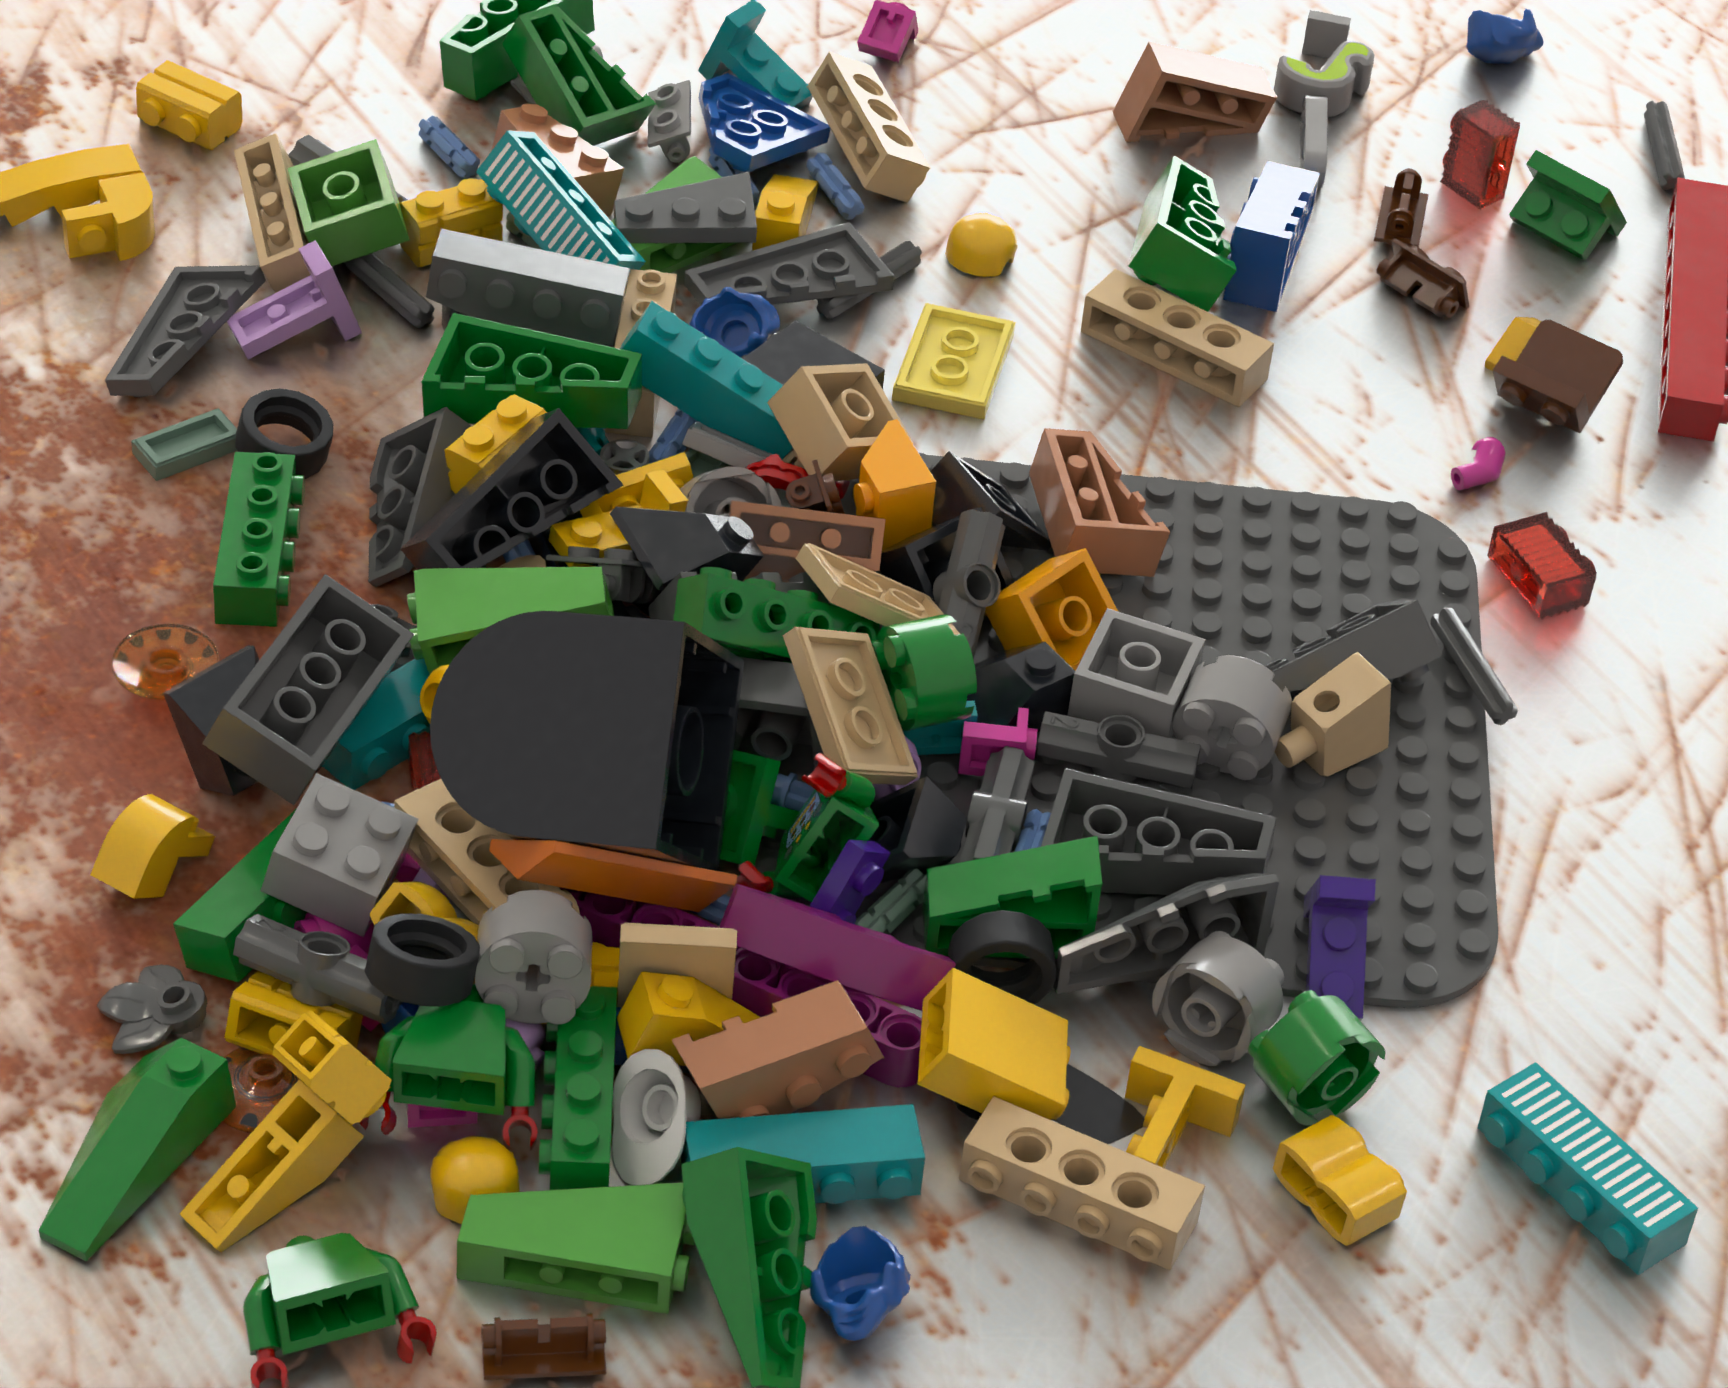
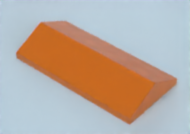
(612, 873)

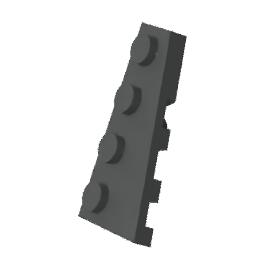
(799, 269)
(178, 323)

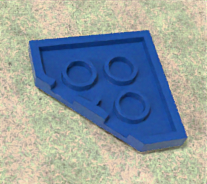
(753, 126)

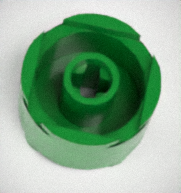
(926, 671)
(1317, 1057)

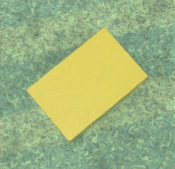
(954, 361)

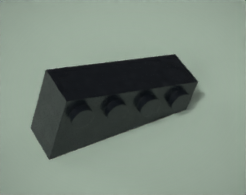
(517, 495)

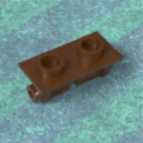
(1402, 210)
(1440, 287)
(815, 492)
(545, 1350)

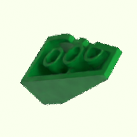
(138, 1142)
(751, 1232)

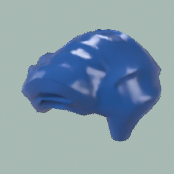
(1502, 38)
(736, 320)
(859, 1282)

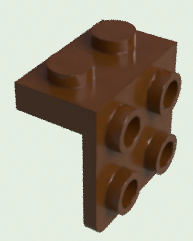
(1558, 375)

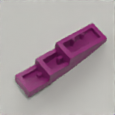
(833, 948)

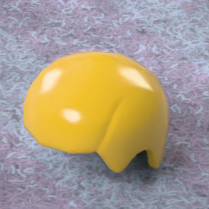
(981, 245)
(471, 1168)

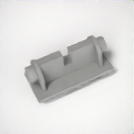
(671, 120)

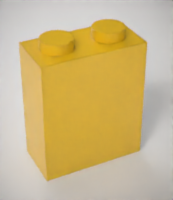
(990, 1045)

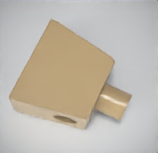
(1339, 718)

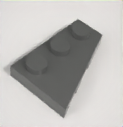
(692, 213)

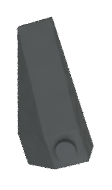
(409, 487)
(1387, 635)
(1164, 931)

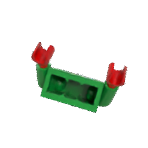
(818, 833)
(459, 1061)
(326, 1294)

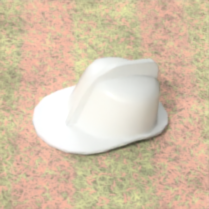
(651, 1116)

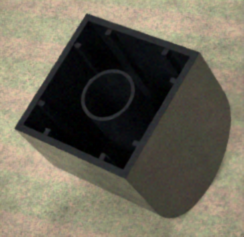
(592, 733)

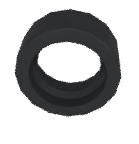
(289, 409)
(1007, 933)
(422, 959)

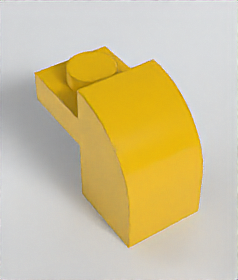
(118, 223)
(146, 845)

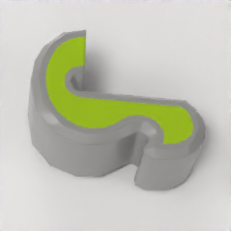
(1344, 72)

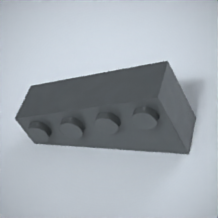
(528, 287)
(1157, 837)

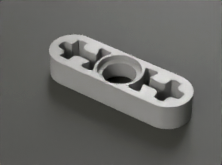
(1314, 136)

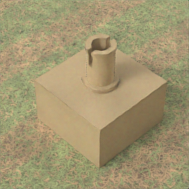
(832, 417)

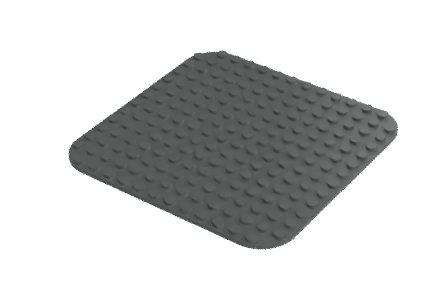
(1256, 581)

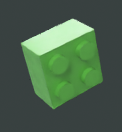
(349, 203)

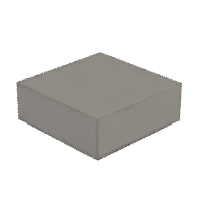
(1325, 33)

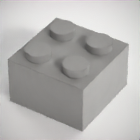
(1134, 672)
(339, 854)

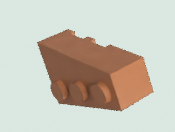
(1192, 92)
(586, 163)
(1091, 506)
(784, 530)
(783, 1056)

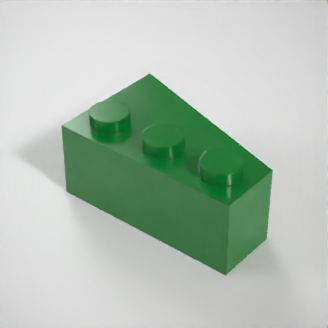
(572, 78)
(1050, 883)

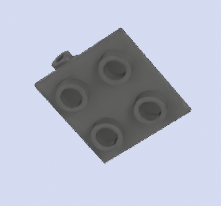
(623, 573)

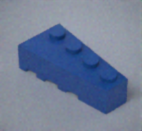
(1270, 234)

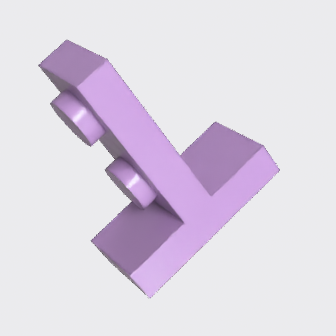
(295, 308)

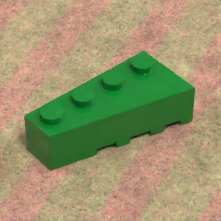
(473, 49)
(1181, 237)
(489, 361)

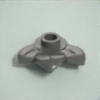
(153, 1008)

